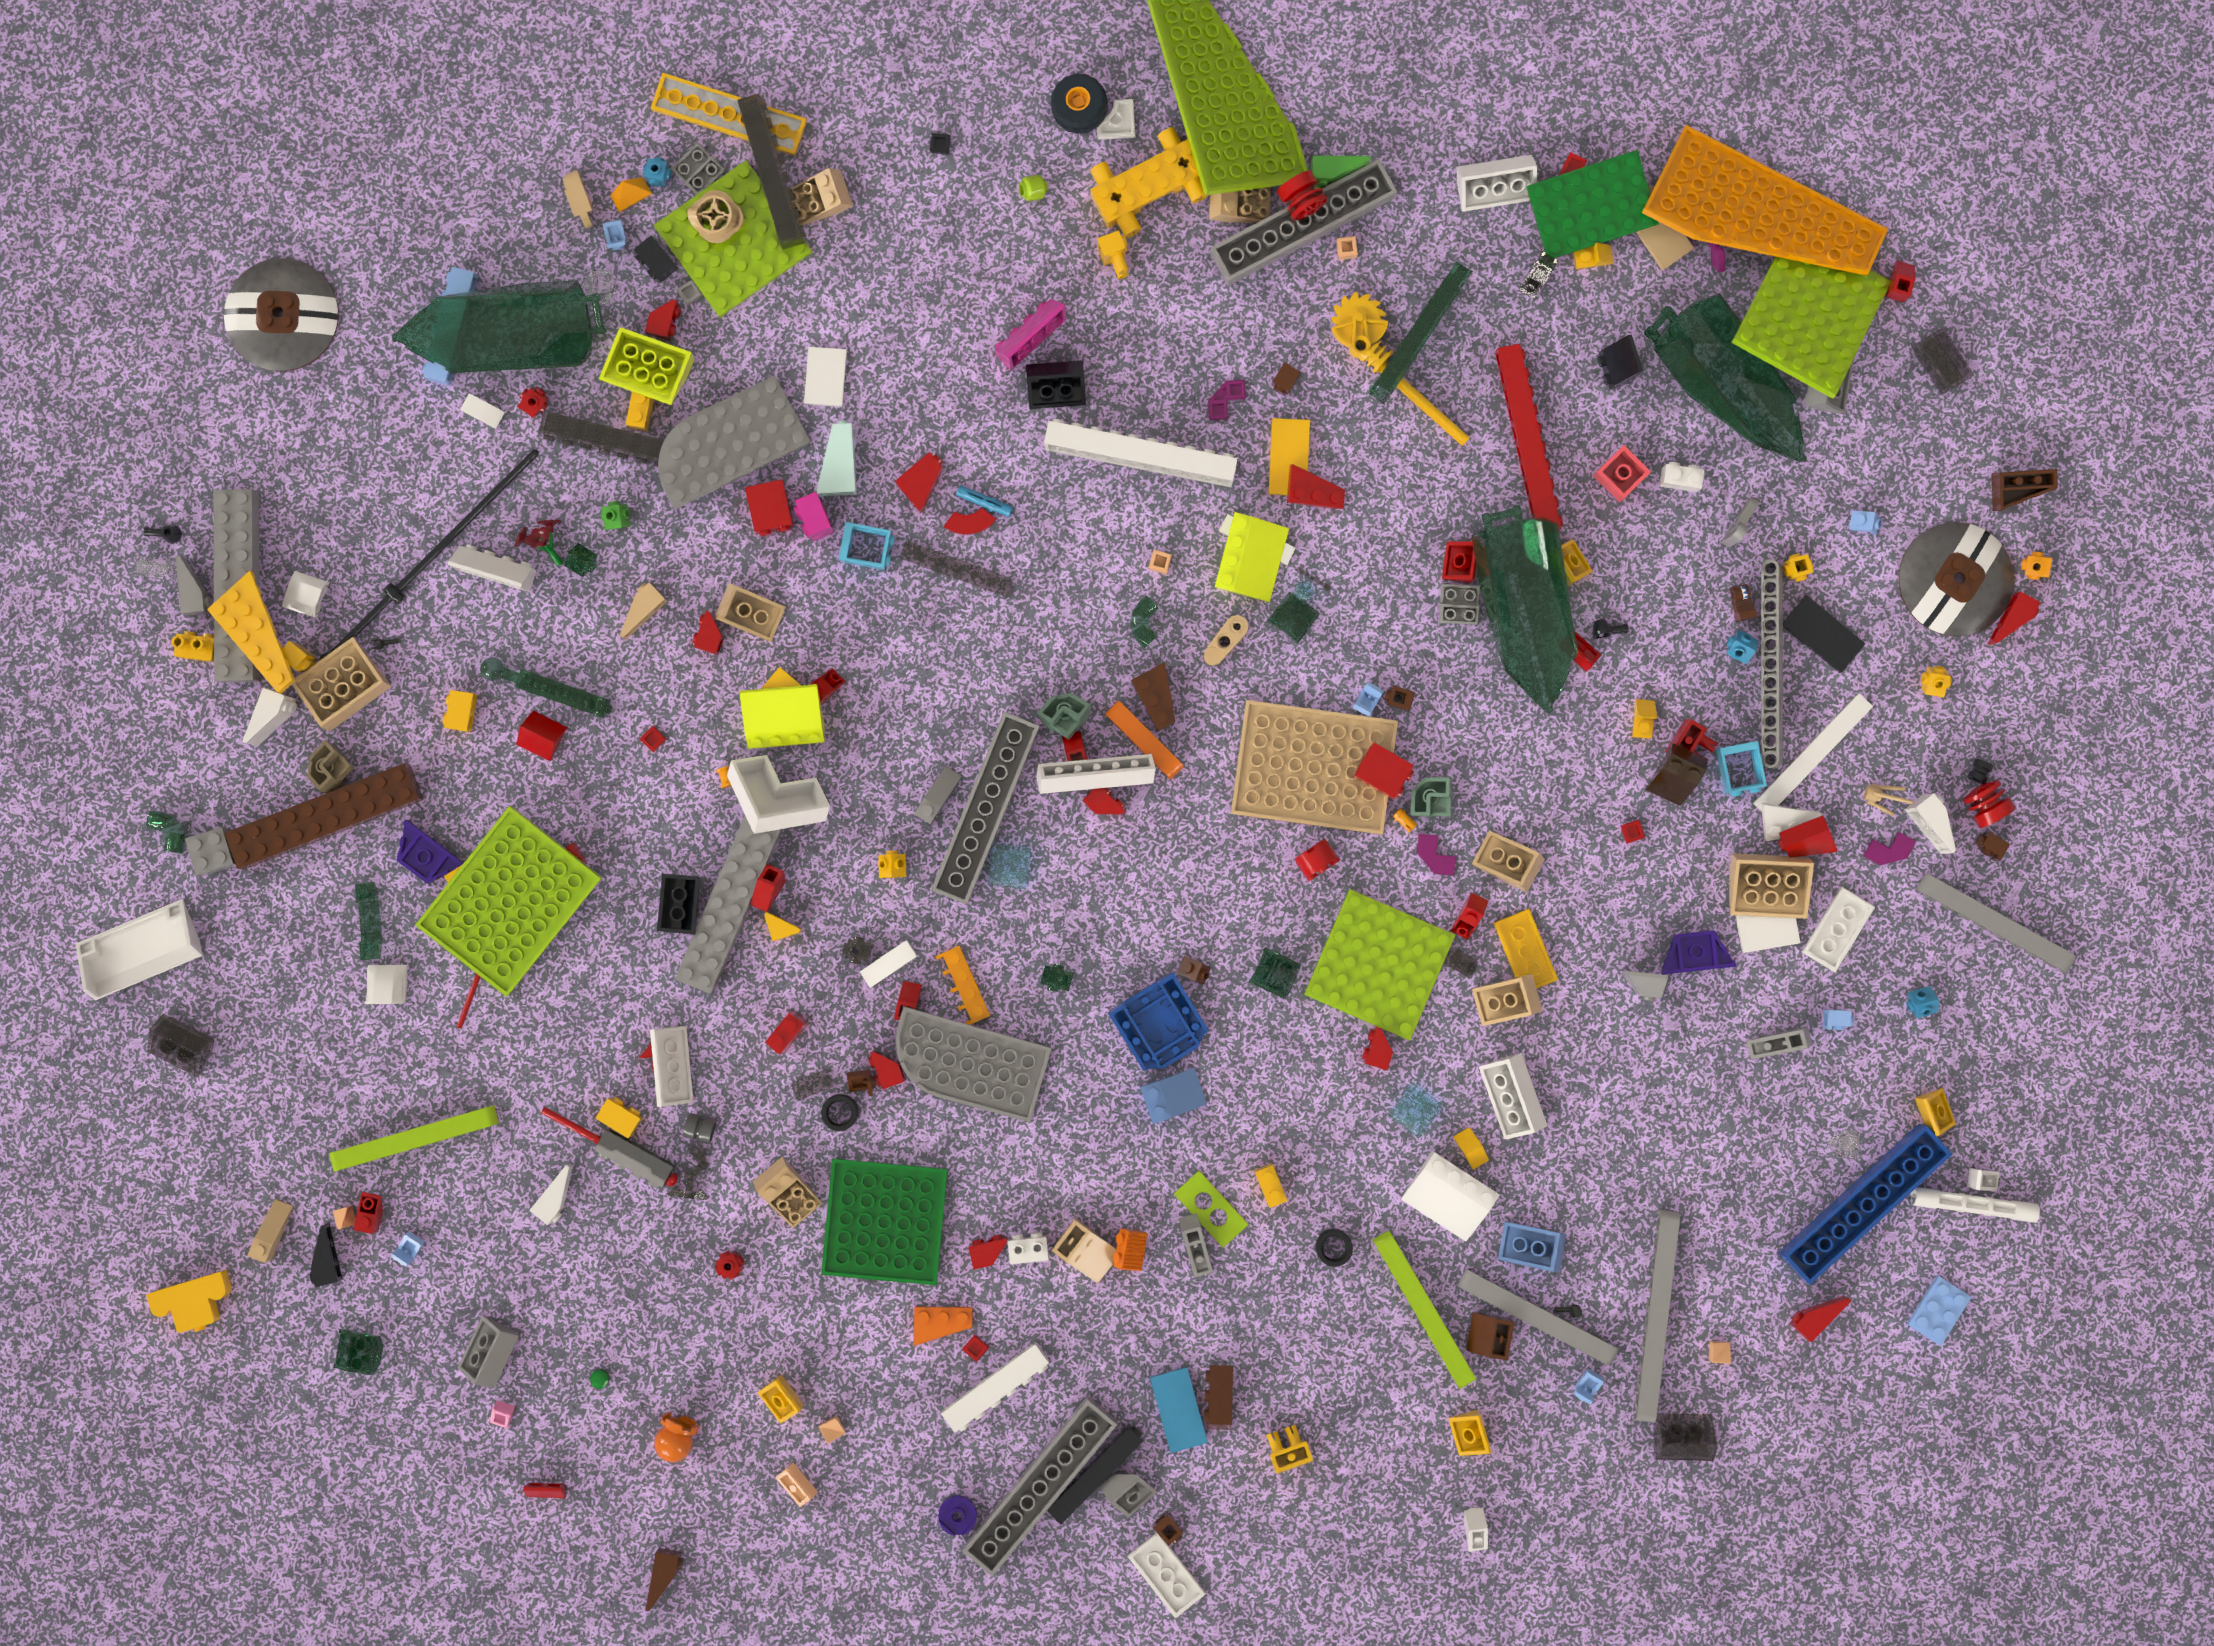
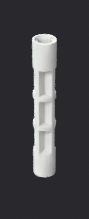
(1974, 1204)

